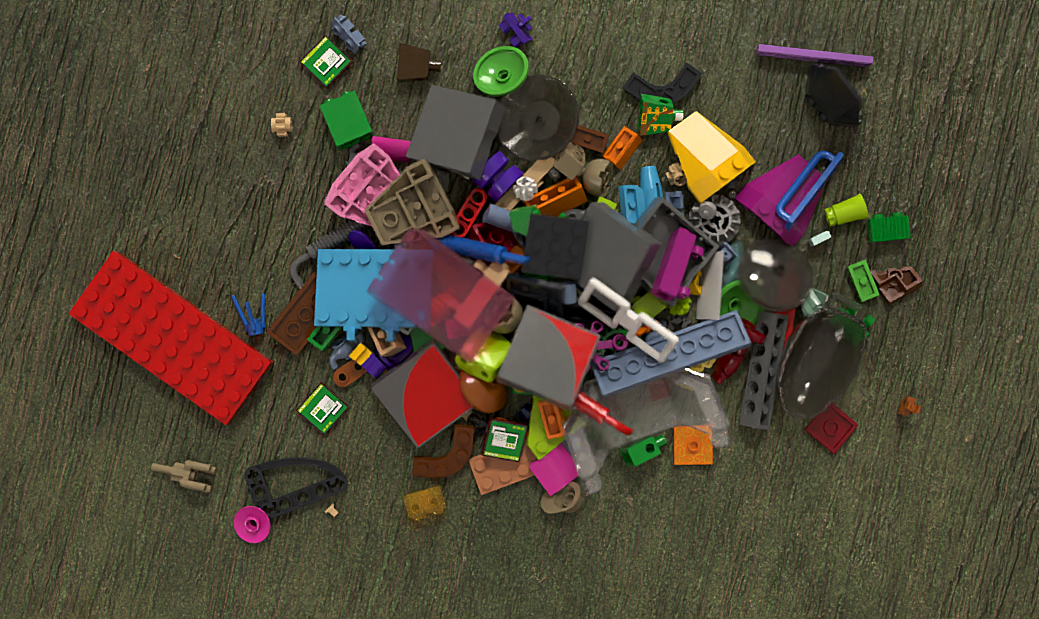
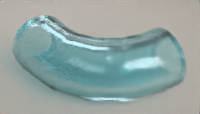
(730, 273)

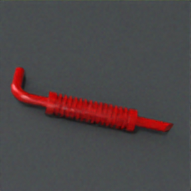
(599, 413)

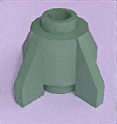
(814, 300)

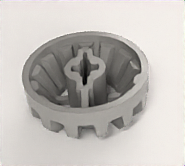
(719, 235)

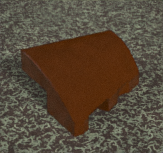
(896, 283)

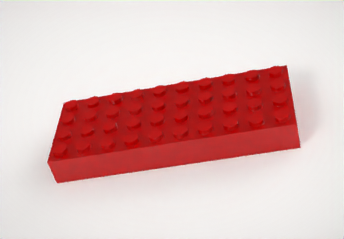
(171, 337)

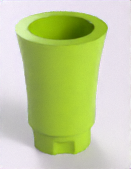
(847, 211)

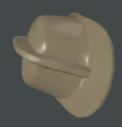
(565, 500)

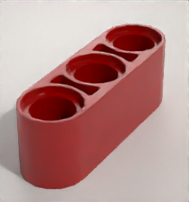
(473, 208)

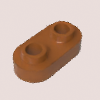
(351, 373)

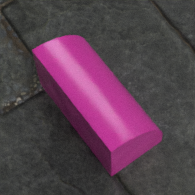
(394, 148)

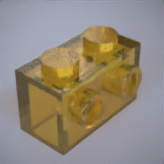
(425, 502)

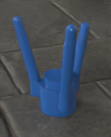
(253, 326)

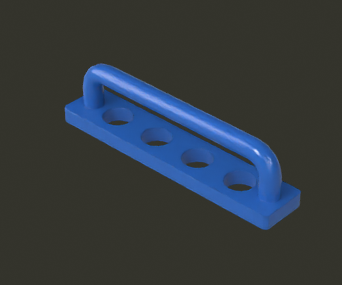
(792, 219)

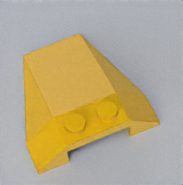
(707, 155)

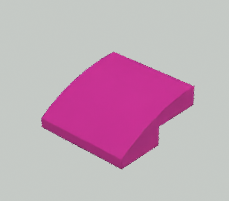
(555, 469)

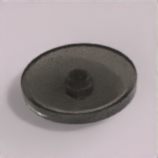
(775, 274)

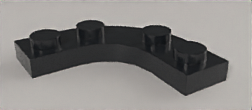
(675, 90)

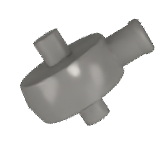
(706, 210)

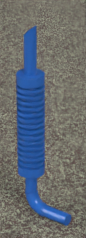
(481, 250)

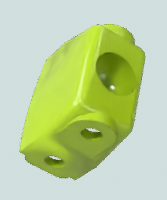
(488, 359)

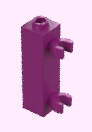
(673, 265)

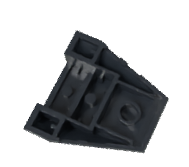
(833, 96)

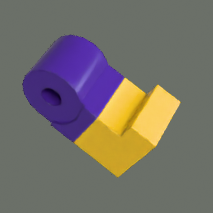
(368, 360)

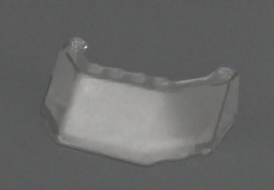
(649, 409)

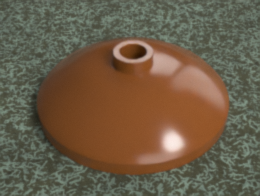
(483, 395)

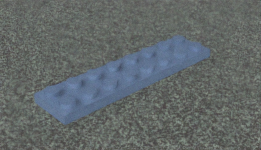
(695, 346)

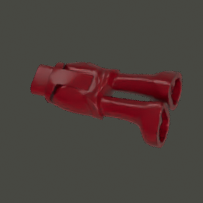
(729, 363)

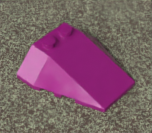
(766, 191)

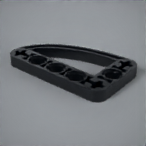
(293, 496)

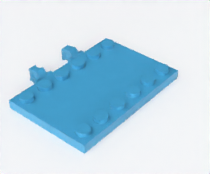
(343, 294)

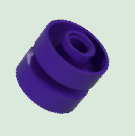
(500, 179)

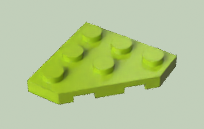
(537, 437)

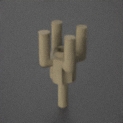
(187, 474)

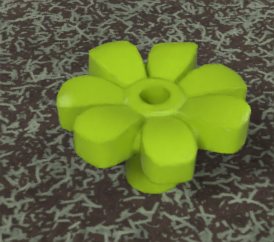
(681, 307)

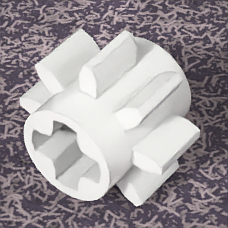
(525, 188)

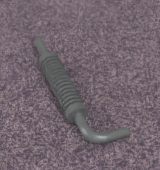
(328, 242)

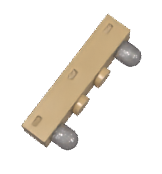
(537, 172)

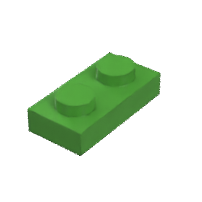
(862, 280)

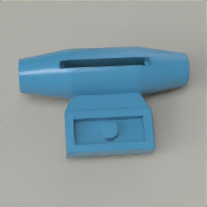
(636, 199)

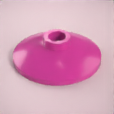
(247, 529)

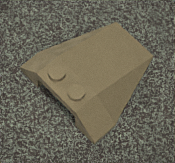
(412, 201)

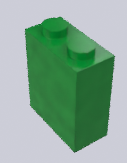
(346, 120)

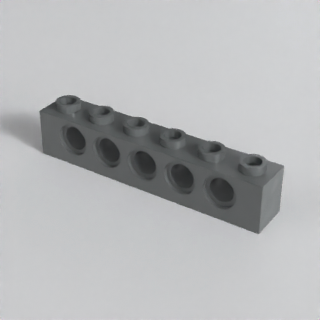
(763, 371)

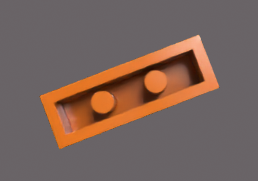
(559, 197)

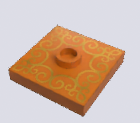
(691, 446)

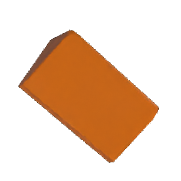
(622, 147)
(552, 418)

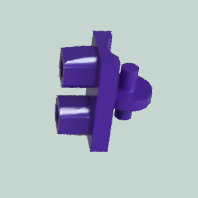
(511, 22)

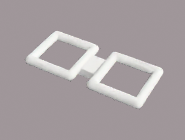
(628, 319)

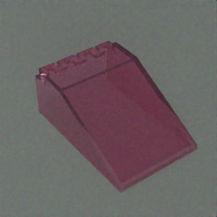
(440, 294)

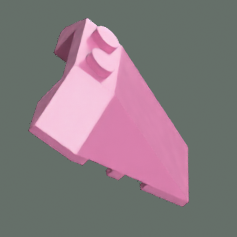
(361, 184)

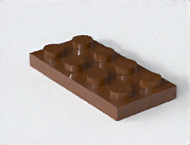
(297, 318)

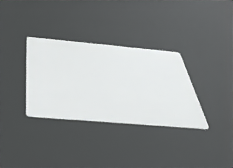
(711, 281)

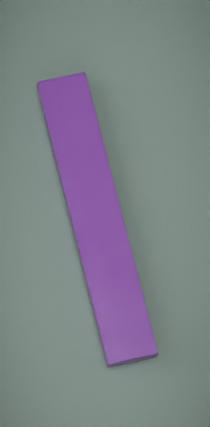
(814, 55)

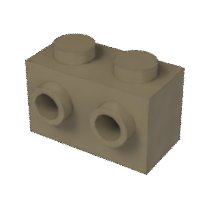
(570, 161)

